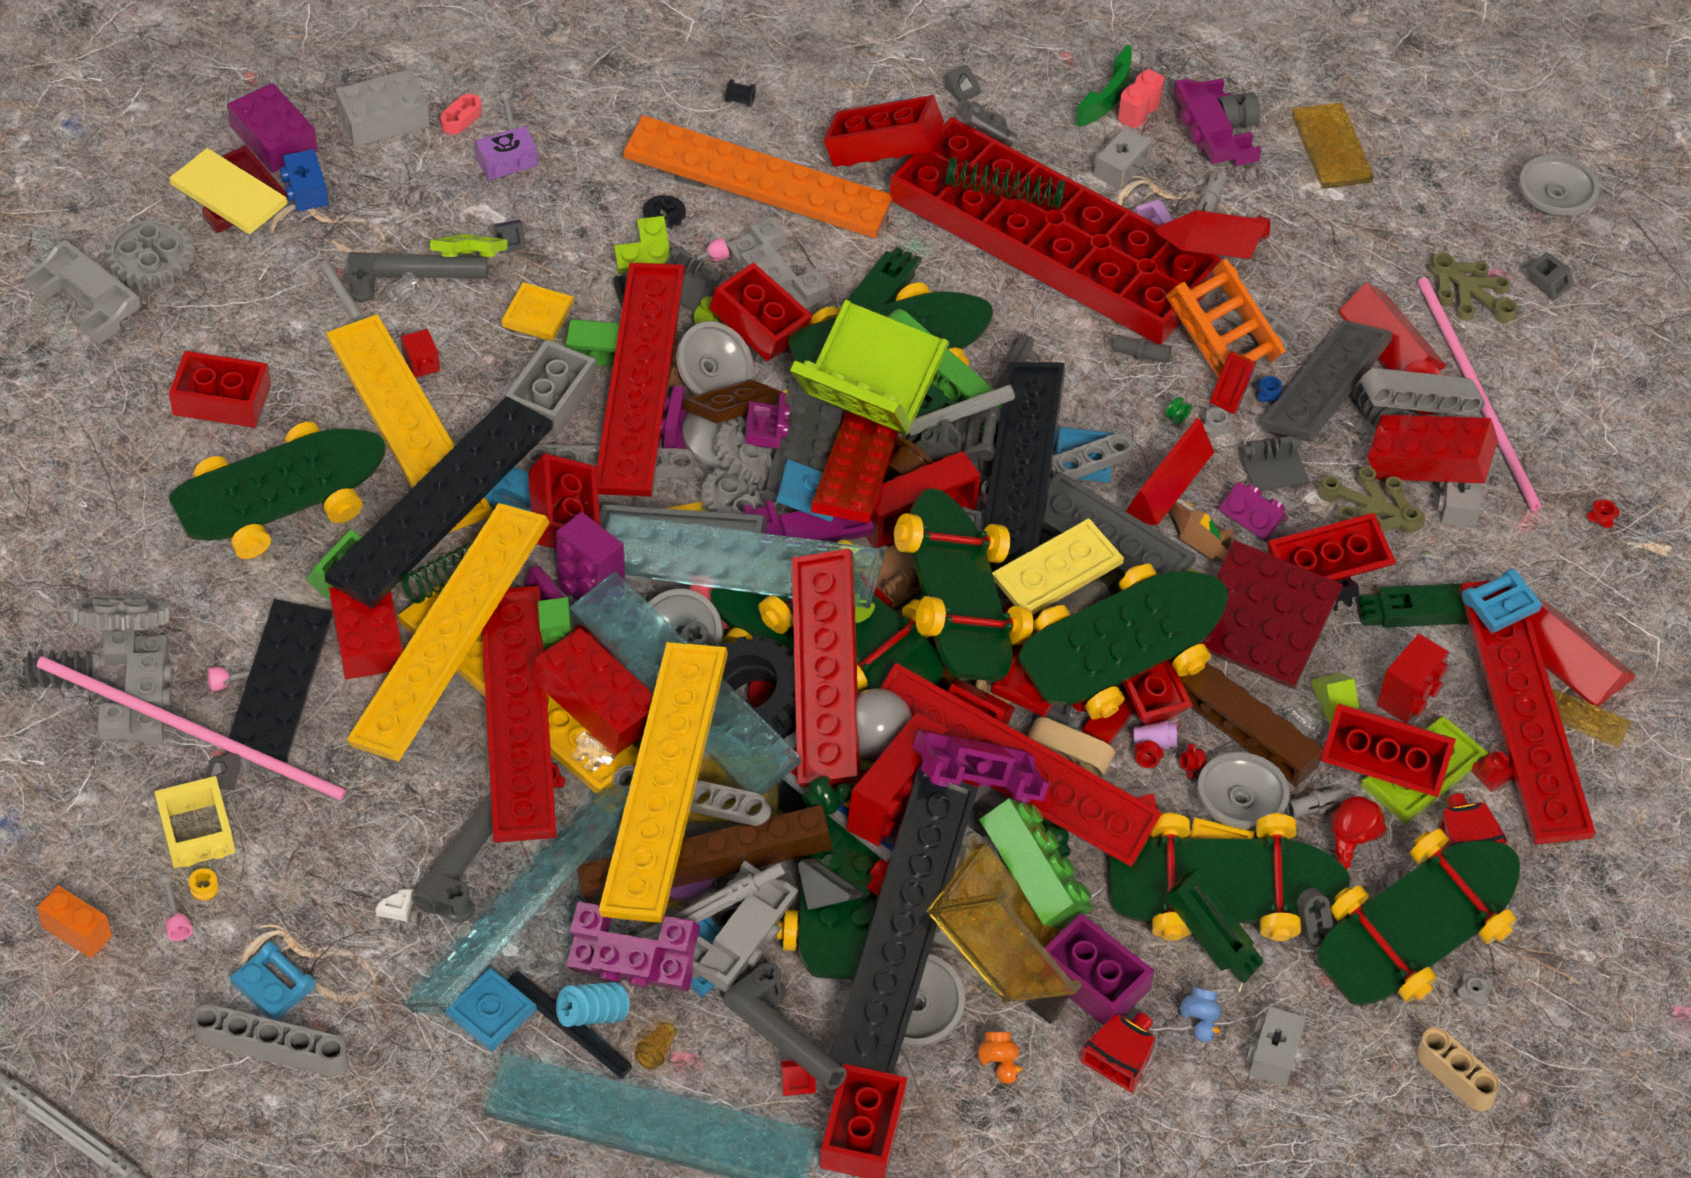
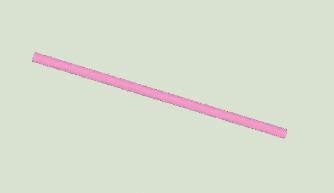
(1487, 411)
(191, 728)

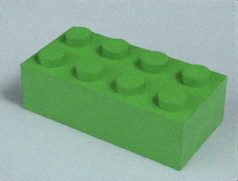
(1037, 863)

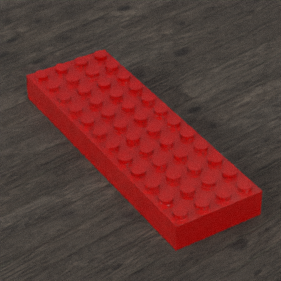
(1081, 249)

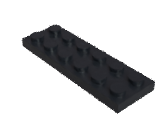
(281, 678)

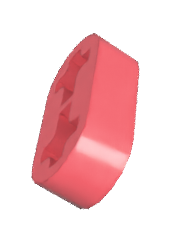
(463, 115)

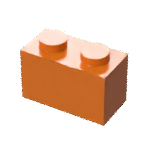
(74, 921)

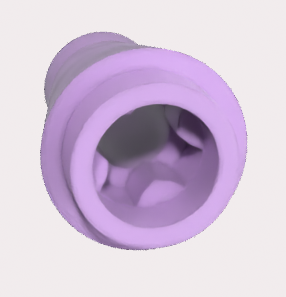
(1162, 733)

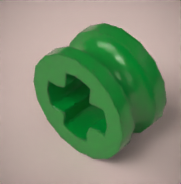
(1178, 410)

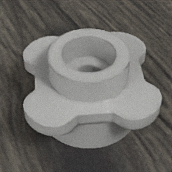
(1216, 421)
(1473, 997)

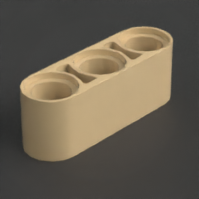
(1073, 745)
(1462, 1083)

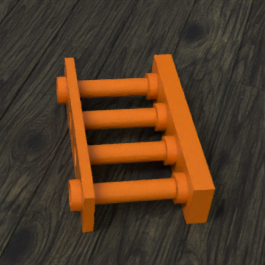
(1199, 323)

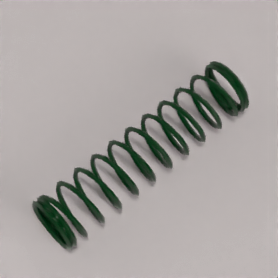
(950, 178)
(405, 580)

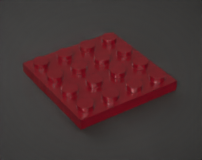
(1270, 614)

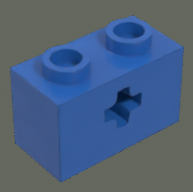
(304, 180)

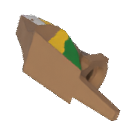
(1200, 531)

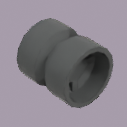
(1242, 110)

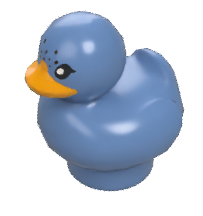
(1203, 1006)

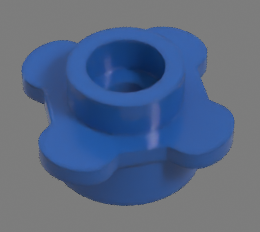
(1268, 388)

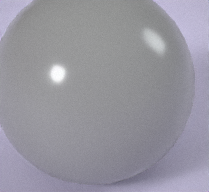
(879, 720)

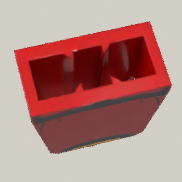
(1469, 822)
(1120, 1050)

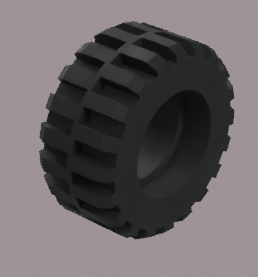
(765, 661)

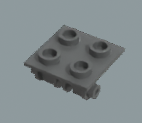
(698, 278)
(1274, 463)

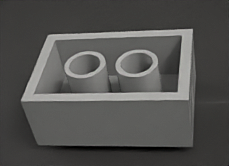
(382, 107)
(555, 383)

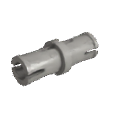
(1211, 194)
(1316, 802)

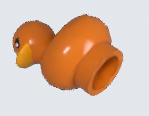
(1001, 1049)

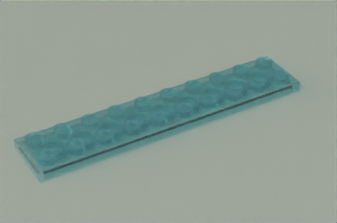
(729, 556)
(638, 638)
(520, 904)
(648, 1122)

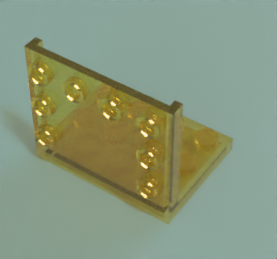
(999, 930)

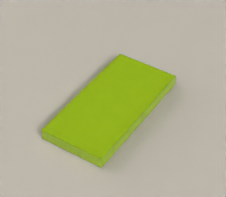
(1408, 803)

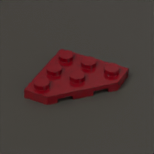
(249, 163)

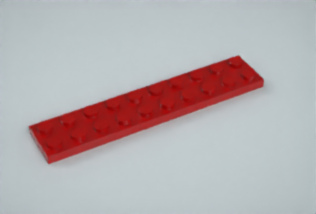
(640, 379)
(517, 721)
(1531, 729)
(1074, 796)

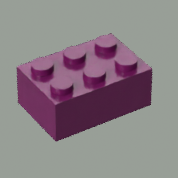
(271, 126)
(586, 556)
(1109, 972)

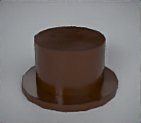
(907, 458)

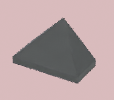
(824, 886)

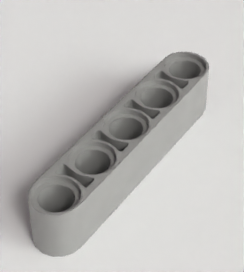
(1422, 392)
(260, 1029)

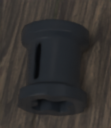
(740, 93)

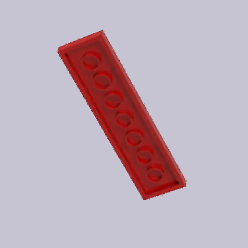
(855, 469)
(825, 667)

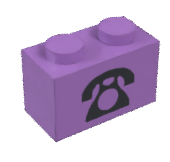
(506, 153)

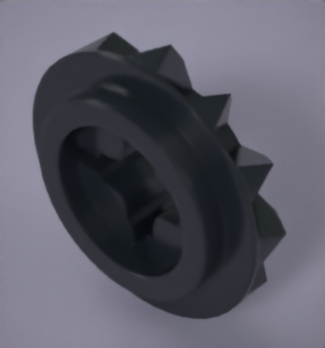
(670, 205)

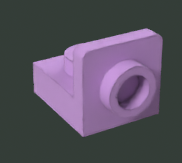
(1154, 212)

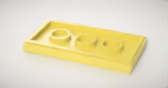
(228, 191)
(1058, 567)

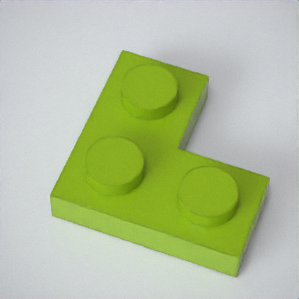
(467, 244)
(651, 248)

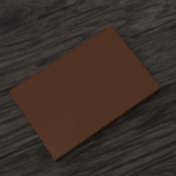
(730, 400)

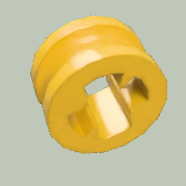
(203, 875)

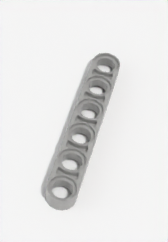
(582, 454)
(1080, 457)
(718, 796)

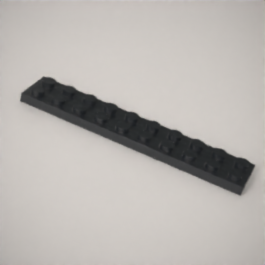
(1025, 456)
(438, 502)
(900, 927)

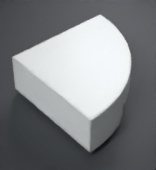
(396, 906)

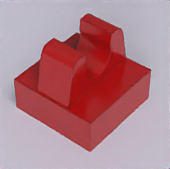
(1493, 770)
(796, 1080)

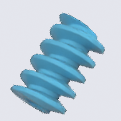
(592, 1004)

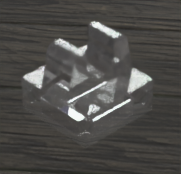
(596, 750)

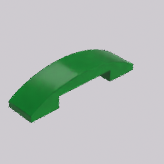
(1096, 105)

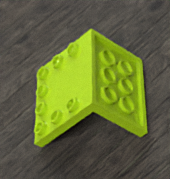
(873, 367)

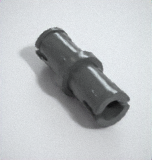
(1142, 348)

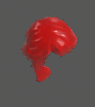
(1355, 823)

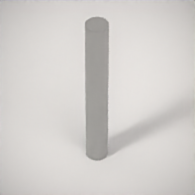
(341, 290)

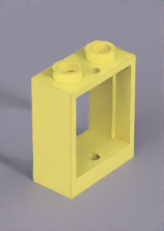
(188, 798)

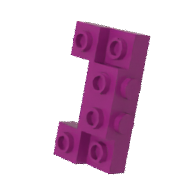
(1210, 125)
(810, 527)
(954, 759)
(631, 958)

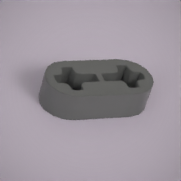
(1310, 918)

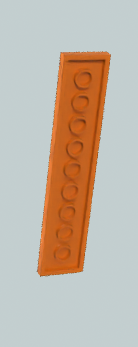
(758, 176)

